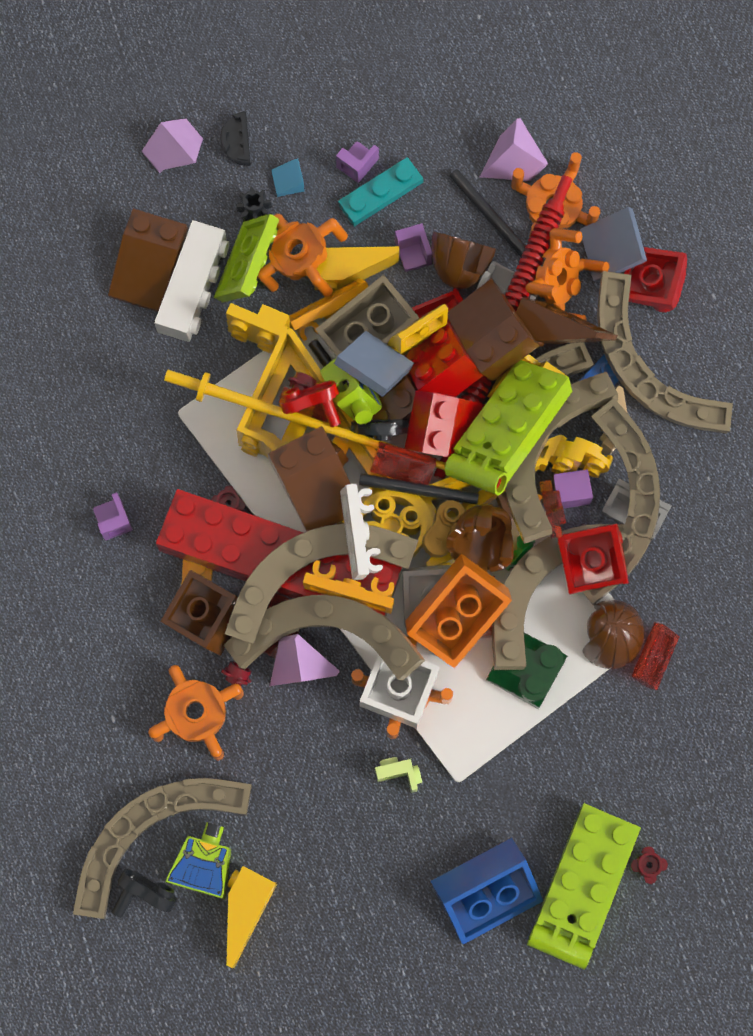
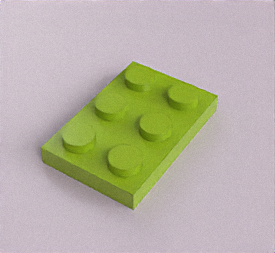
(247, 258)

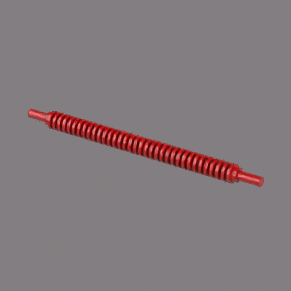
(525, 273)

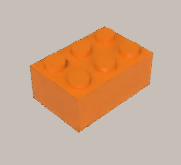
(458, 611)

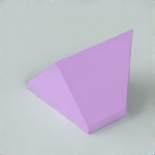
(173, 145)
(512, 151)
(299, 662)

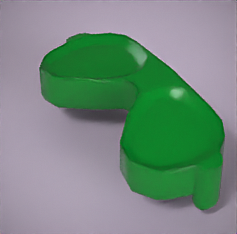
(521, 550)

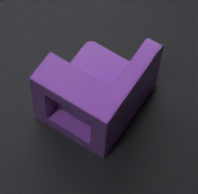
(357, 160)
(413, 247)
(574, 488)
(112, 518)

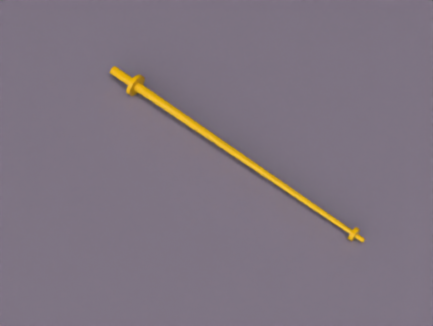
(204, 387)

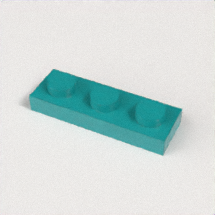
(380, 191)

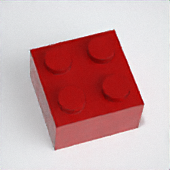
(442, 364)

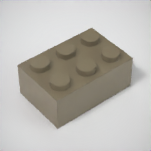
(374, 310)

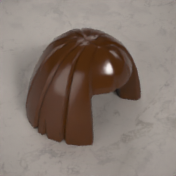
(459, 260)
(483, 537)
(614, 634)

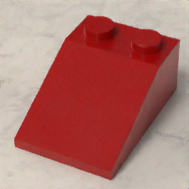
(439, 422)

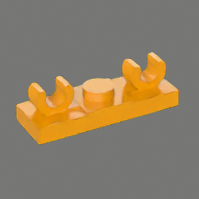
(325, 307)
(349, 589)

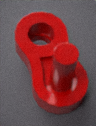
(296, 400)

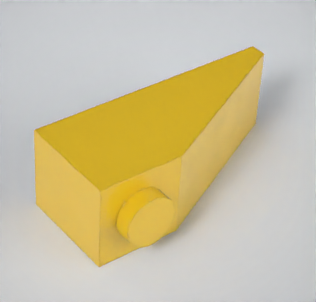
(351, 263)
(245, 906)

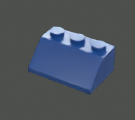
(487, 890)

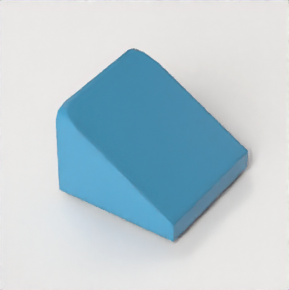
(288, 178)

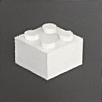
(397, 698)

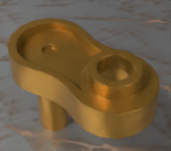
(436, 537)

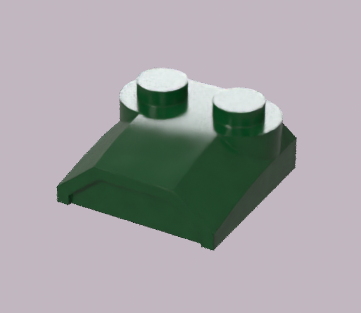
(535, 681)

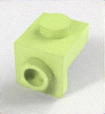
(391, 769)

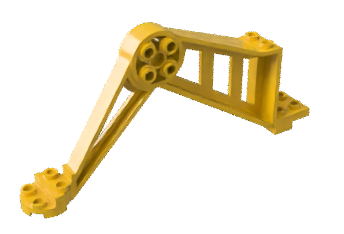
(273, 335)

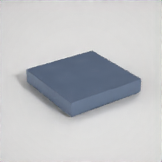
(614, 241)
(373, 363)

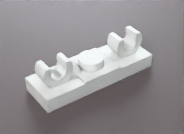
(358, 531)

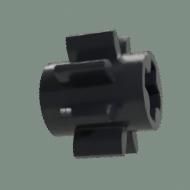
(253, 198)

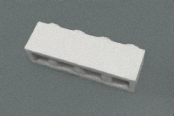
(191, 281)

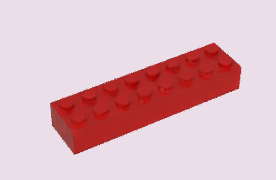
(240, 541)

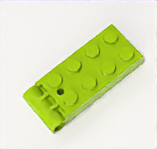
(508, 427)
(583, 886)

